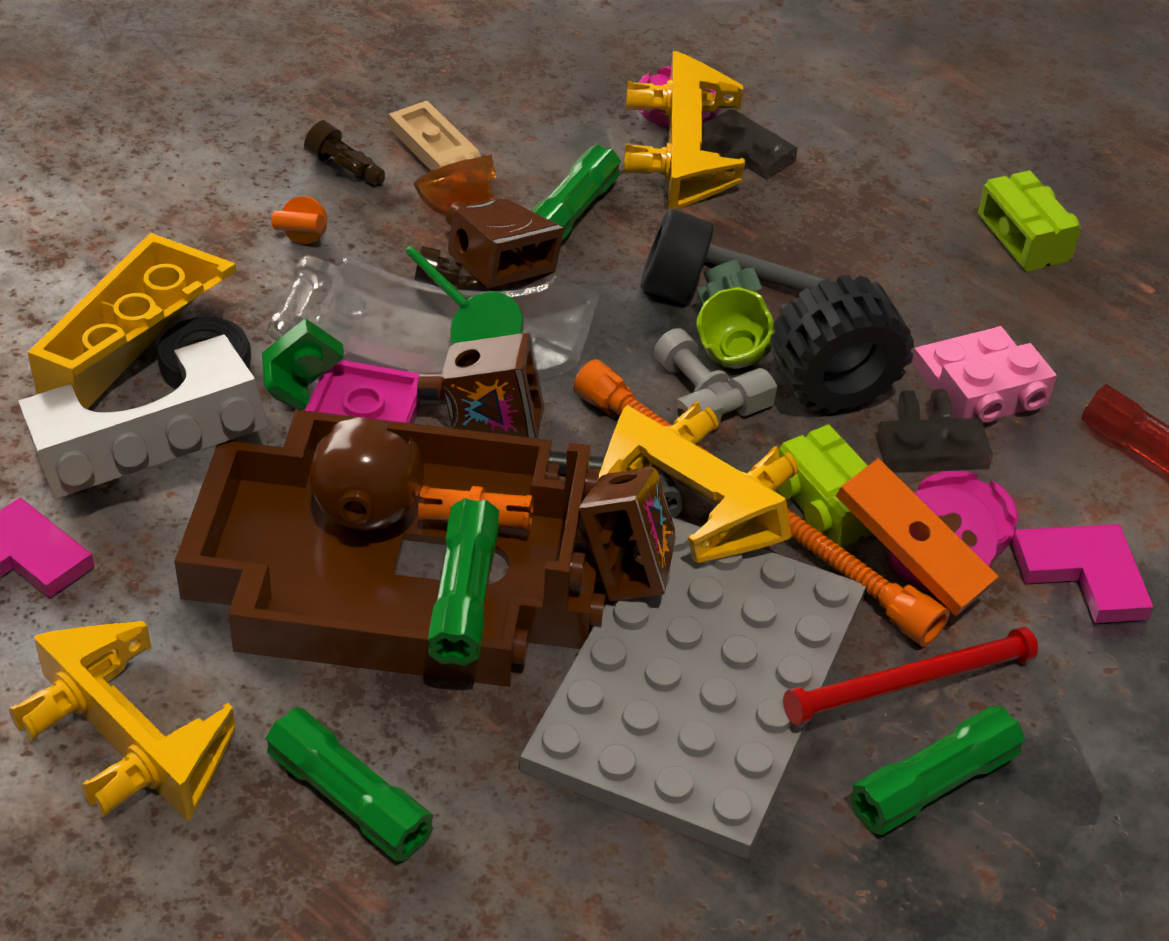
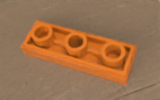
(917, 536)

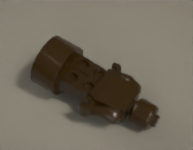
(325, 141)
(452, 271)

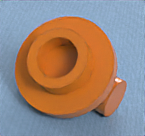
(301, 220)

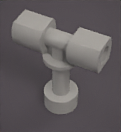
(713, 389)

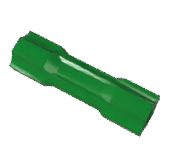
(587, 180)
(459, 611)
(903, 788)
(382, 811)

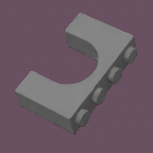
(92, 447)

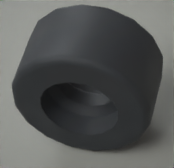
(677, 256)

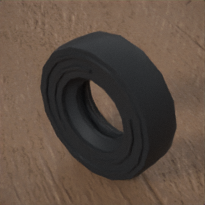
(193, 332)

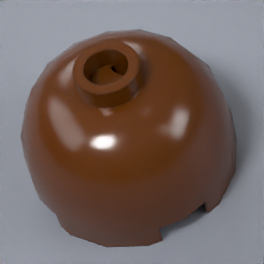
(365, 474)

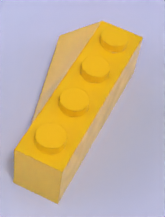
(123, 316)

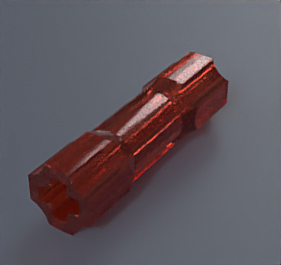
(1129, 425)

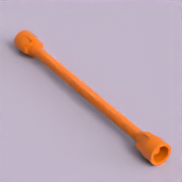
(909, 609)

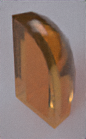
(457, 181)

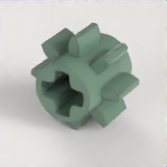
(728, 276)

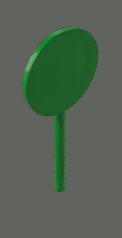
(479, 317)

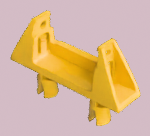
(682, 159)
(747, 504)
(79, 667)

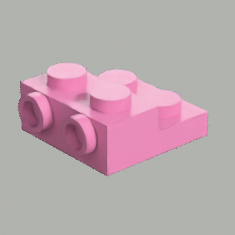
(986, 374)

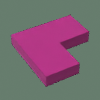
(39, 549)
(1095, 558)

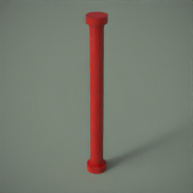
(802, 704)

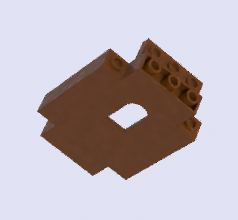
(333, 591)

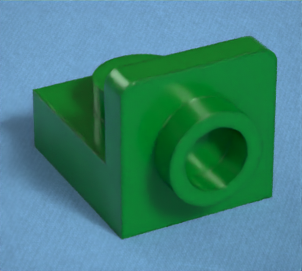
(298, 361)

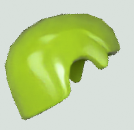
(735, 327)

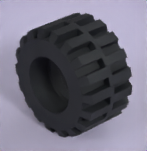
(841, 344)

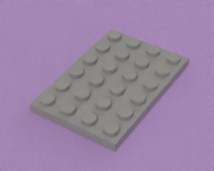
(685, 689)

